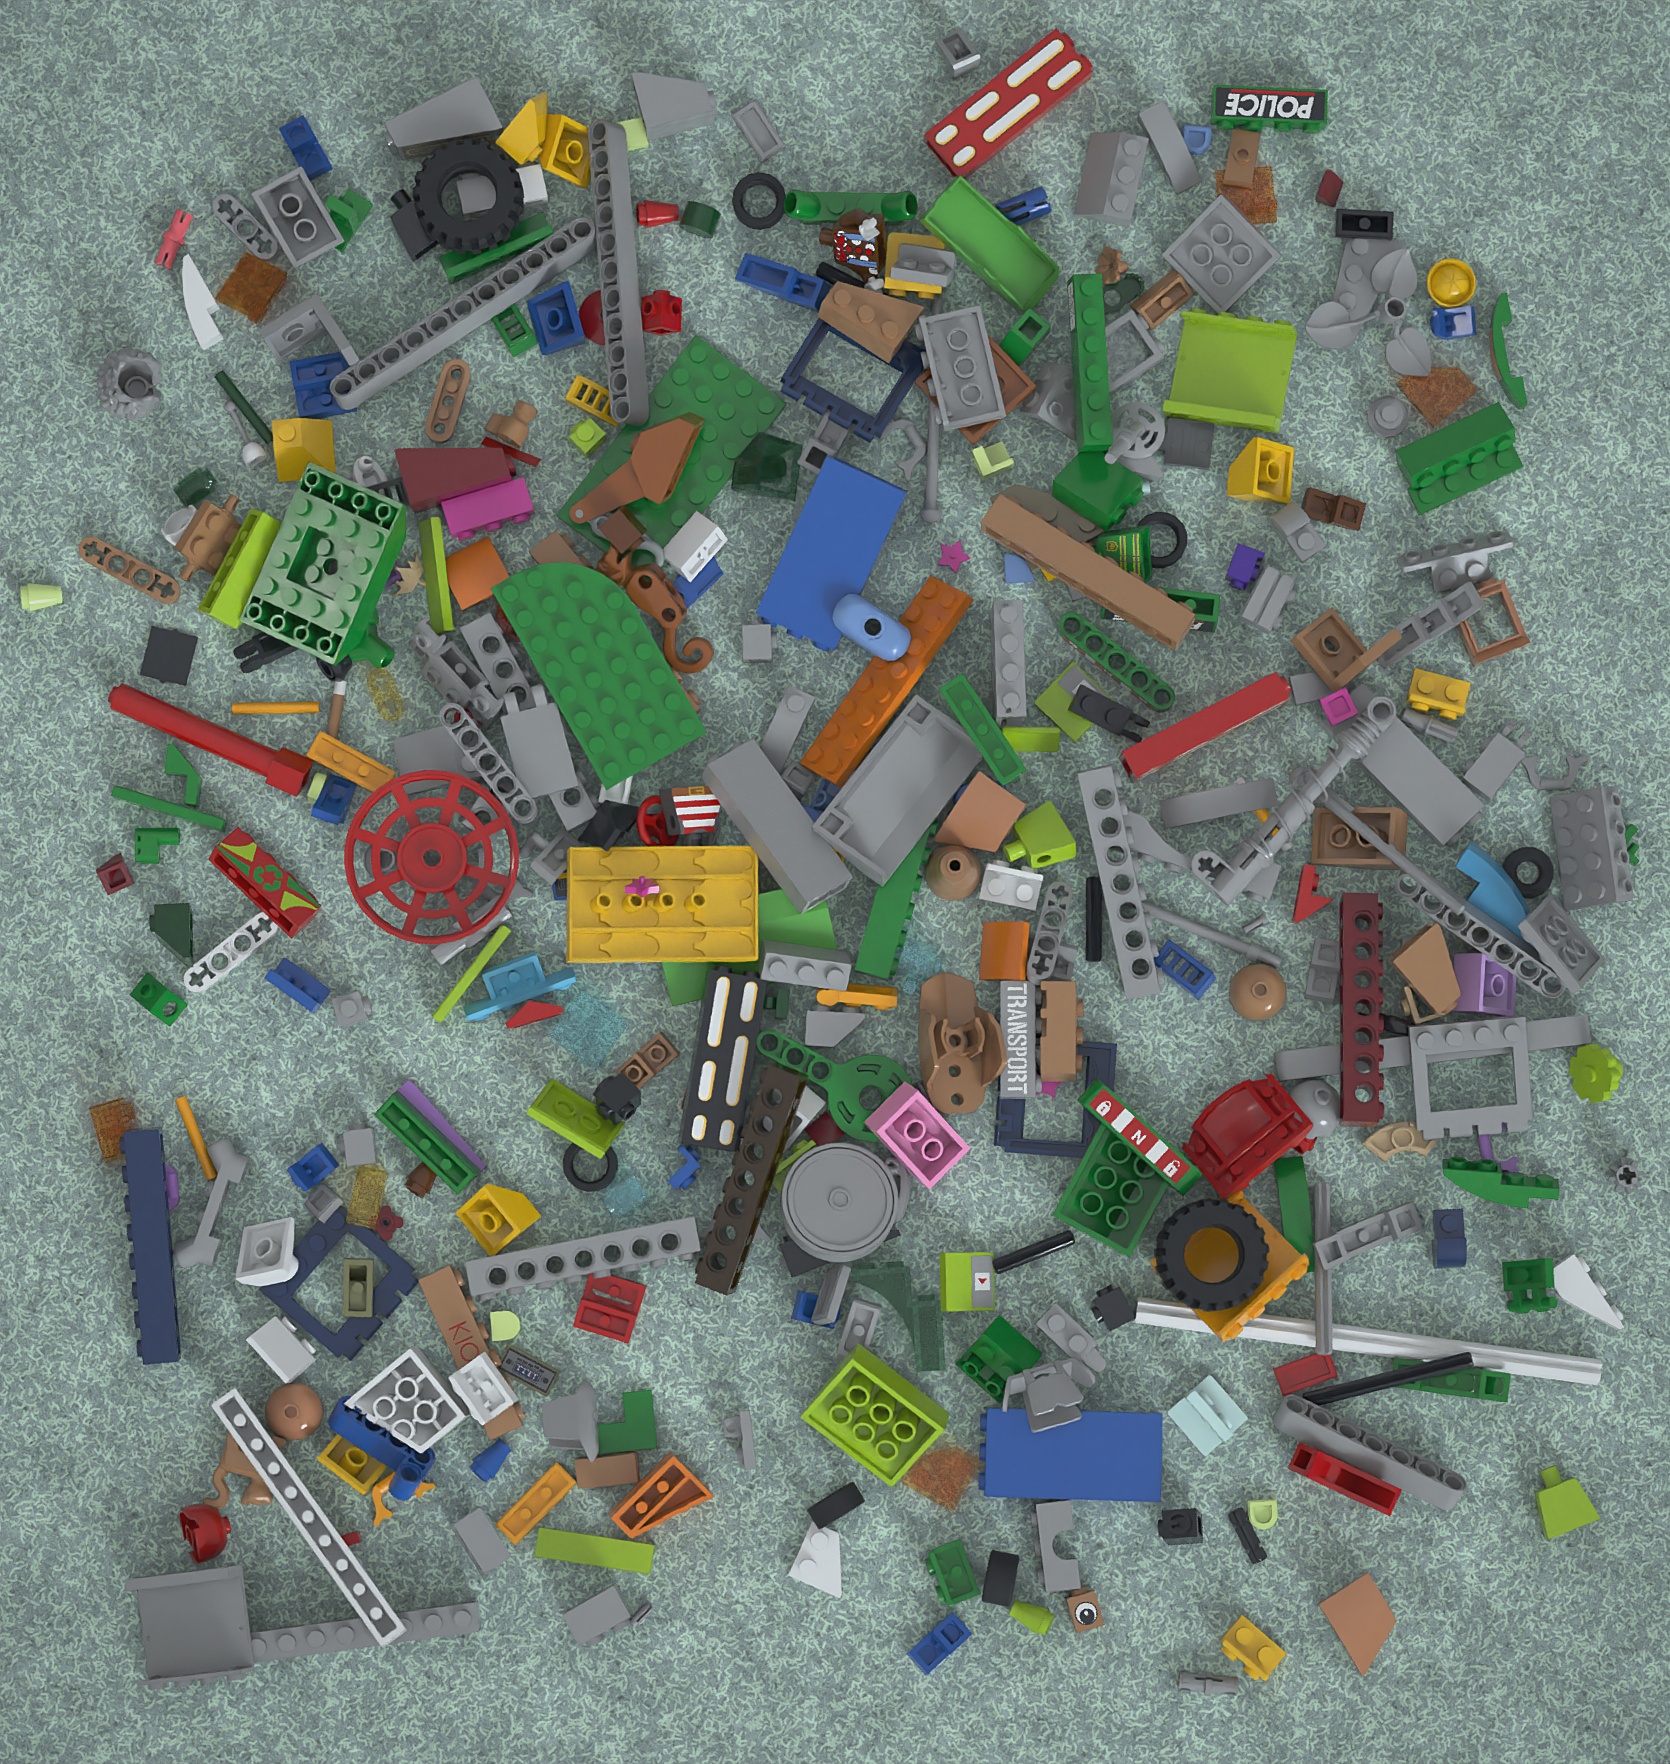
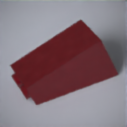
(447, 473)

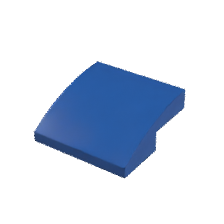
(312, 385)

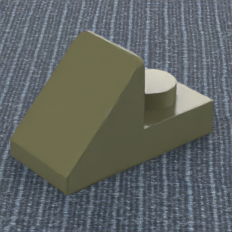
(358, 1287)

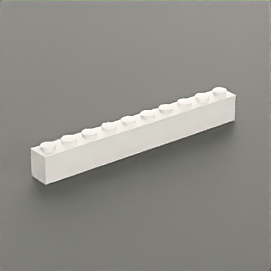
(309, 1517)

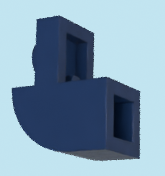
(1449, 1240)

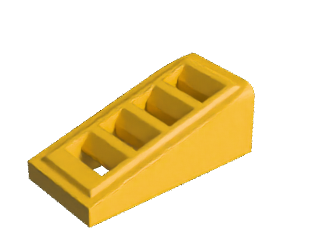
(591, 386)

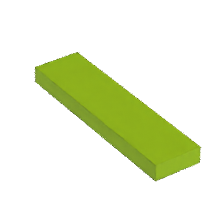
(436, 575)
(471, 973)
(594, 1550)

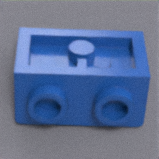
(298, 985)

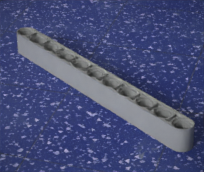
(618, 272)
(459, 326)
(1326, 1059)

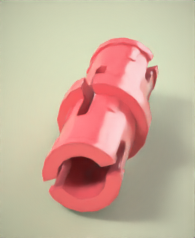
(173, 239)

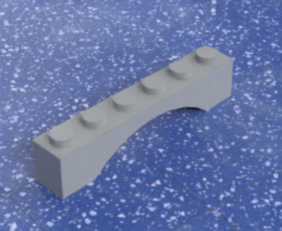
(1151, 847)

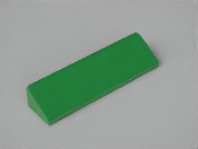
(427, 1142)

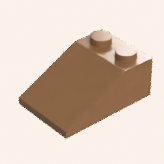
(1341, 846)

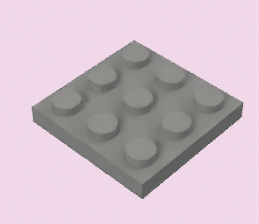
(1222, 254)
(1561, 943)

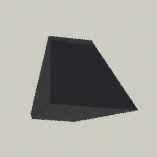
(609, 824)

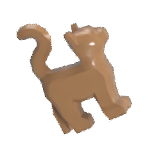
(236, 1462)

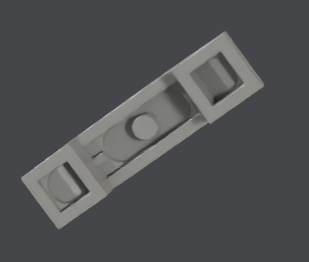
(1218, 803)
(1366, 1234)

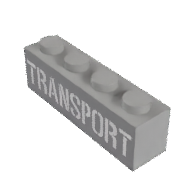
(1019, 1033)

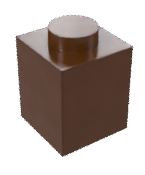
(623, 530)

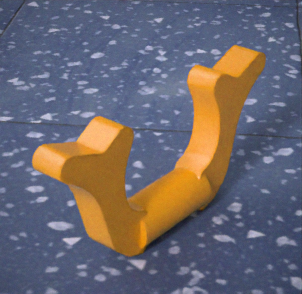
(381, 1487)

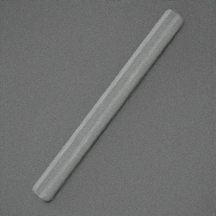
(1323, 1283)

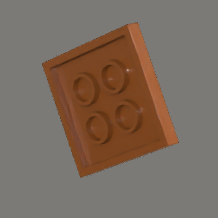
(1013, 385)

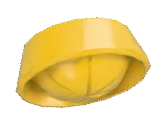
(1451, 282)

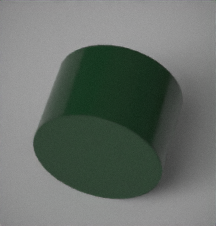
(700, 219)

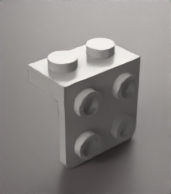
(1053, 399)

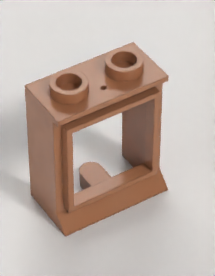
(1504, 646)

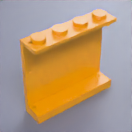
(1213, 1256)

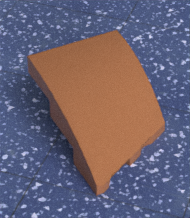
(981, 816)
(1359, 1619)

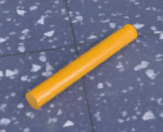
(275, 707)
(196, 1138)

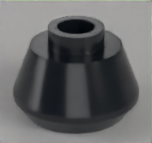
(335, 672)

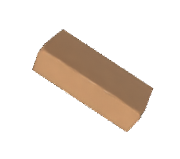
(1162, 299)

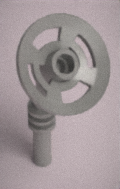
(1124, 438)

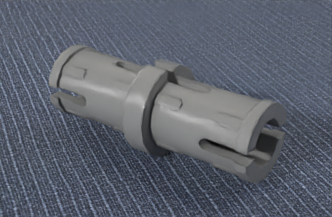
(1207, 1683)

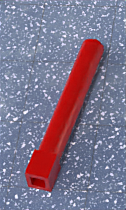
(281, 768)

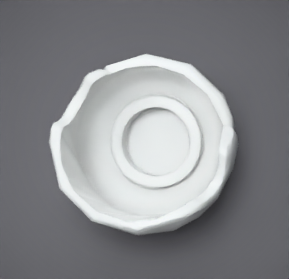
(177, 524)

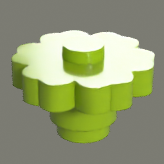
(1595, 1073)

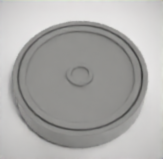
(839, 1202)

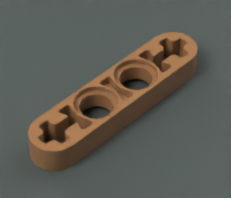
(128, 573)

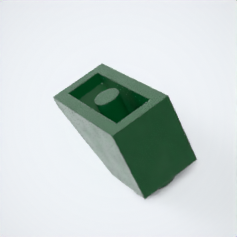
(174, 929)

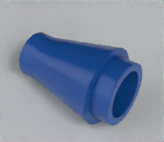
(490, 1460)

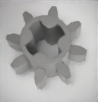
(1621, 1183)

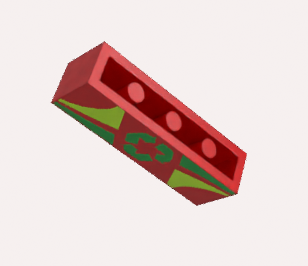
(265, 882)

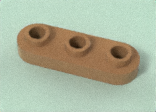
(447, 388)

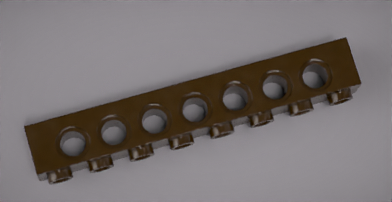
(708, 1270)

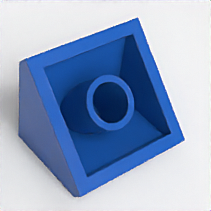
(556, 319)

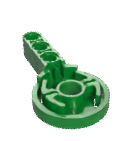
(843, 1082)

